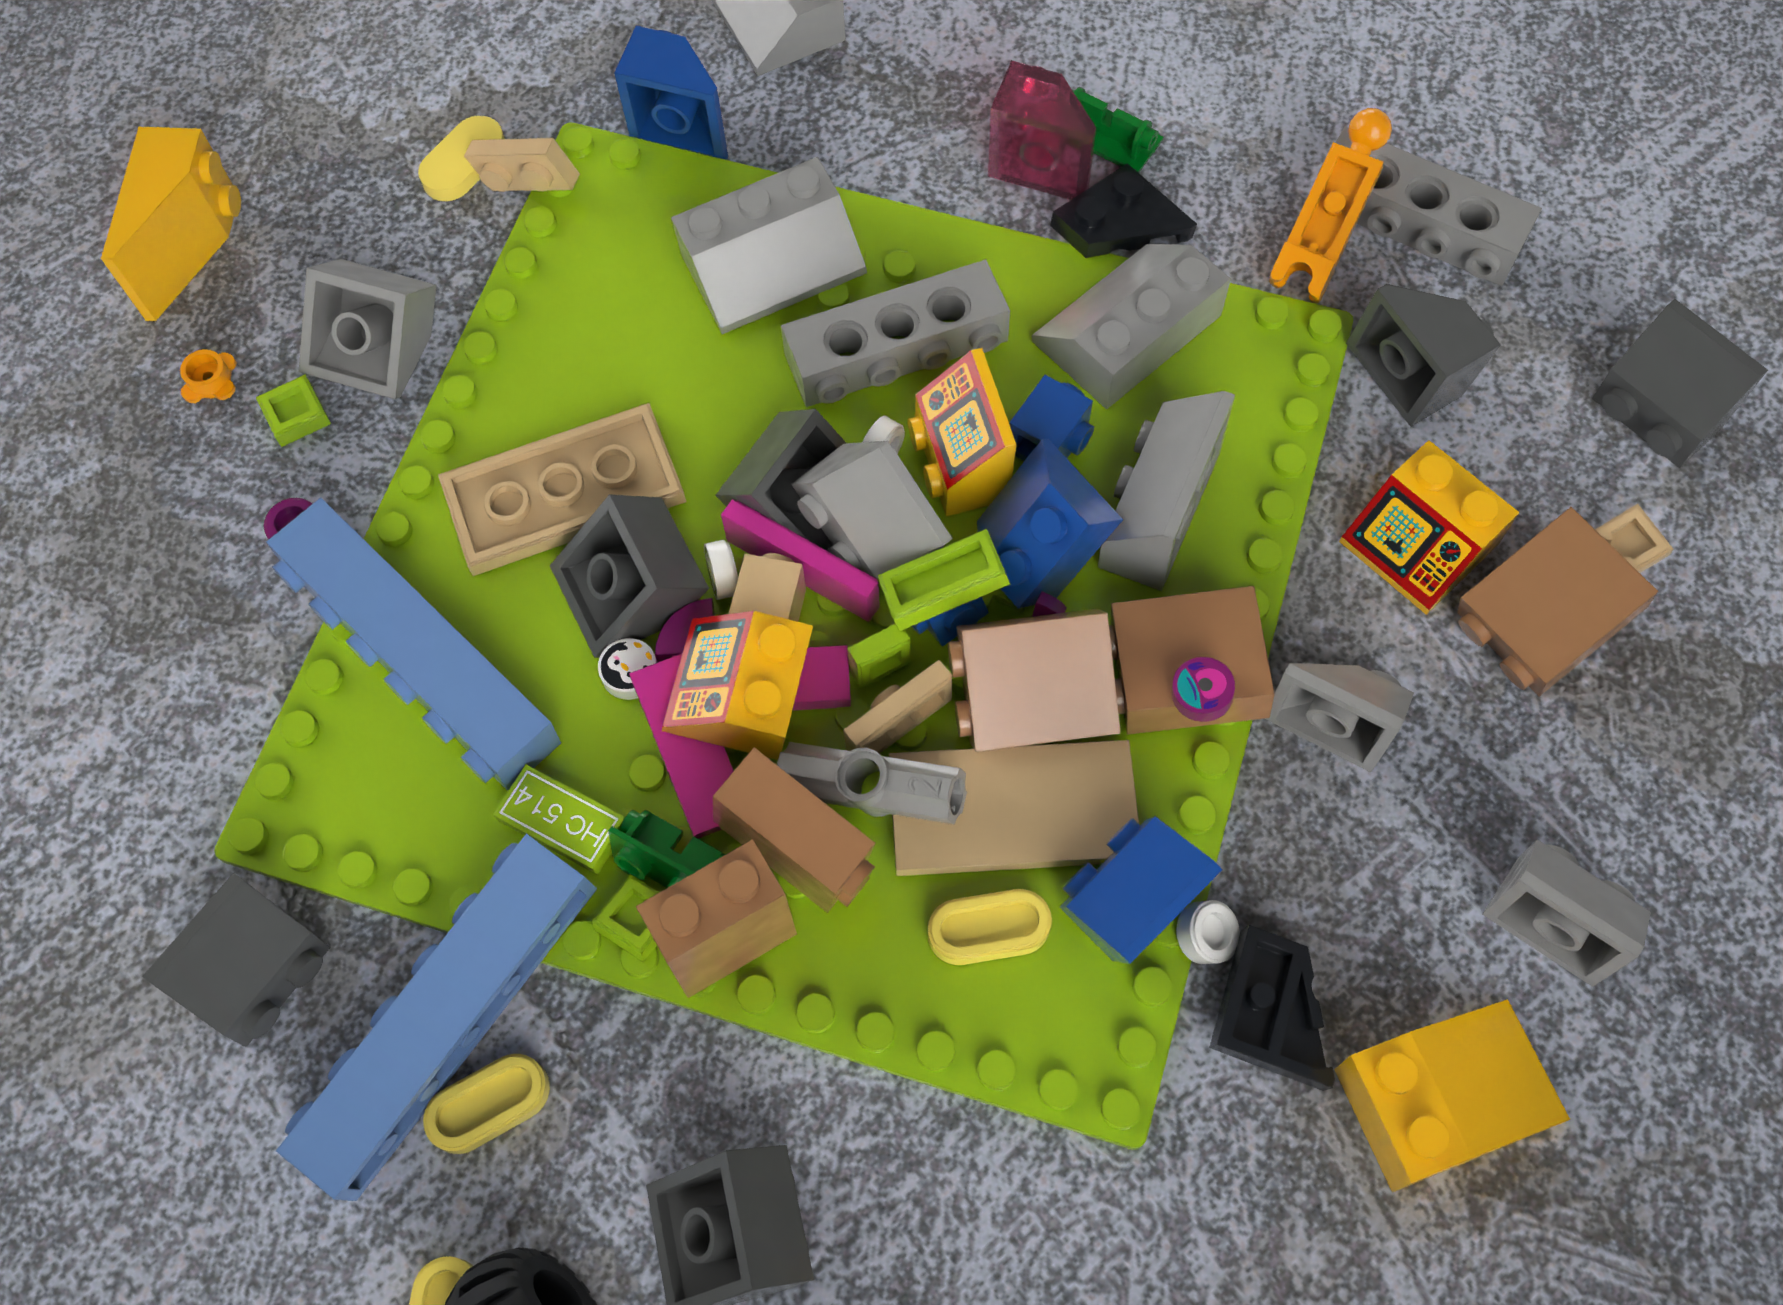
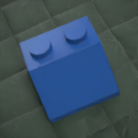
(669, 94)
(1046, 525)
(1137, 888)

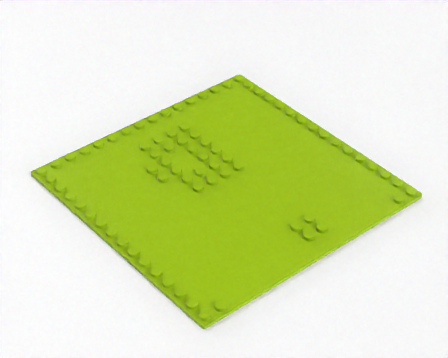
(605, 317)

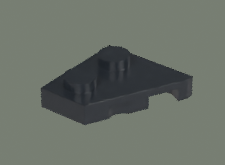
(1120, 214)
(1272, 1011)

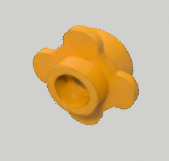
(202, 365)

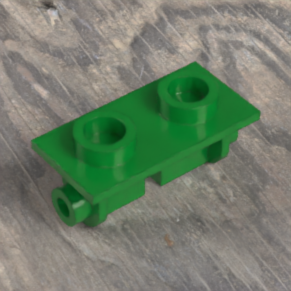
(1118, 134)
(648, 845)

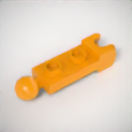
(1334, 205)

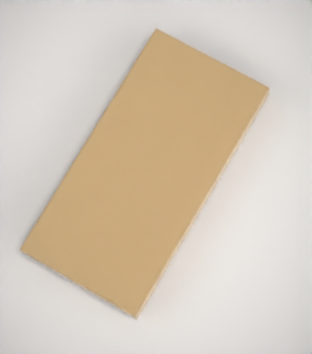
(551, 487)
(1023, 809)

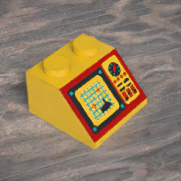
(963, 436)
(1429, 527)
(738, 681)

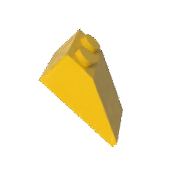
(168, 216)
(1449, 1093)

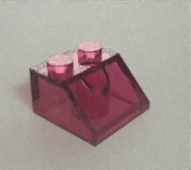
(1040, 133)

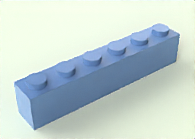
(414, 644)
(435, 1020)

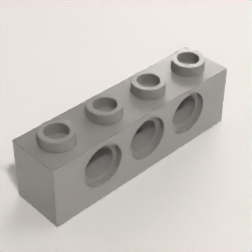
(1446, 214)
(911, 311)

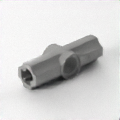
(903, 789)

